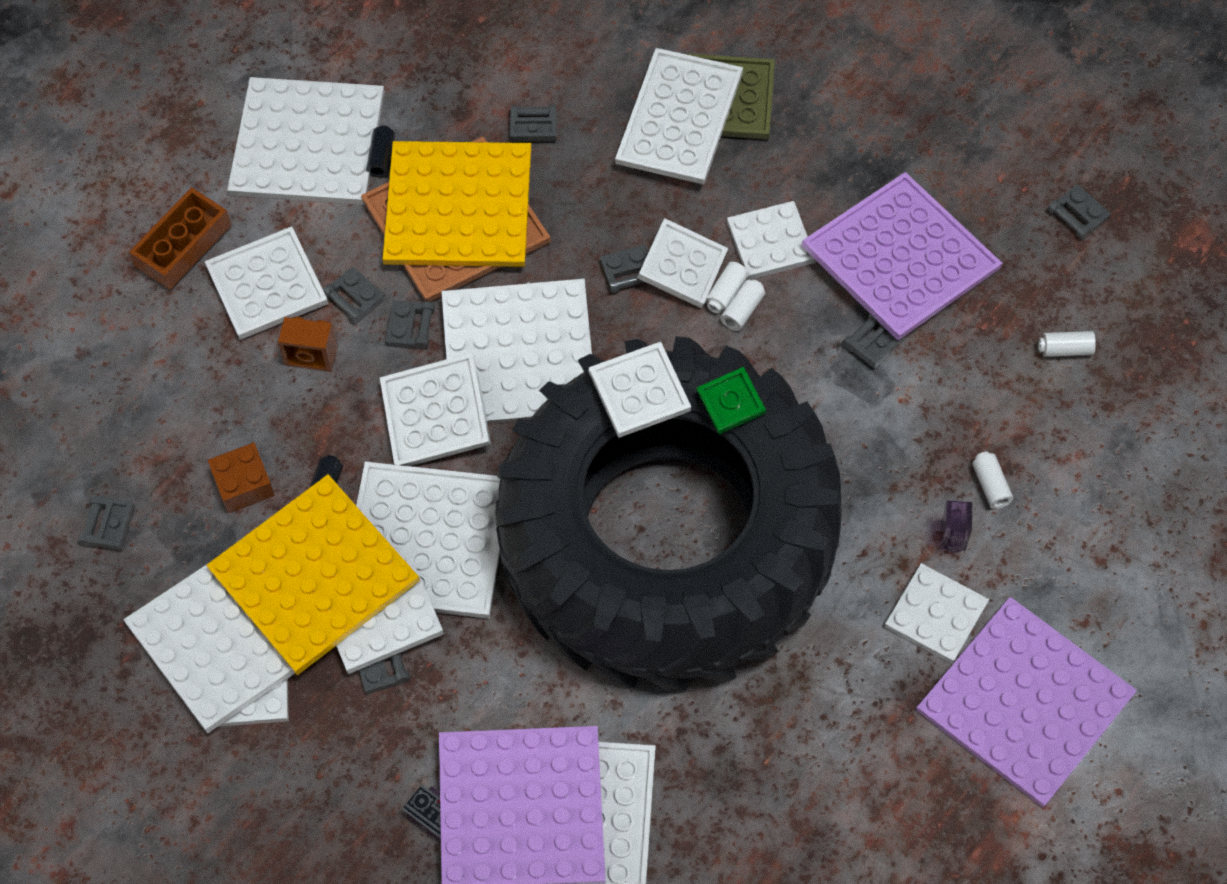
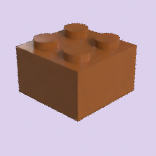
(308, 344)
(241, 477)

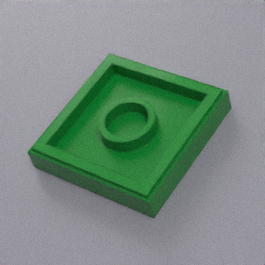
(731, 400)

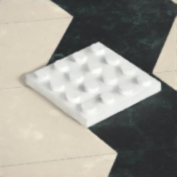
(266, 282)
(435, 410)
(396, 628)

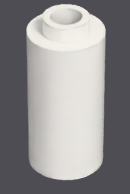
(726, 287)
(743, 305)
(1067, 344)
(992, 480)

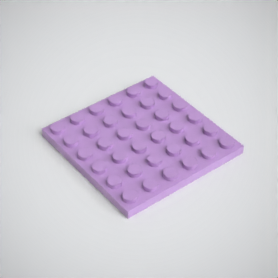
(901, 255)
(1026, 701)
(521, 806)

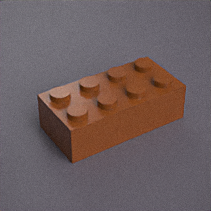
(180, 238)

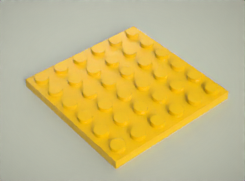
(457, 204)
(313, 574)

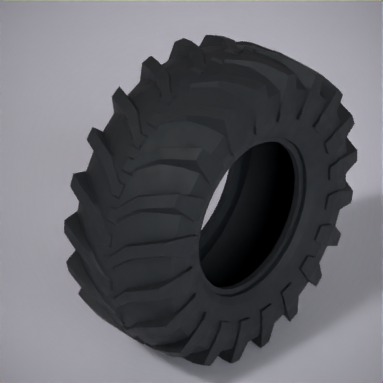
(679, 620)

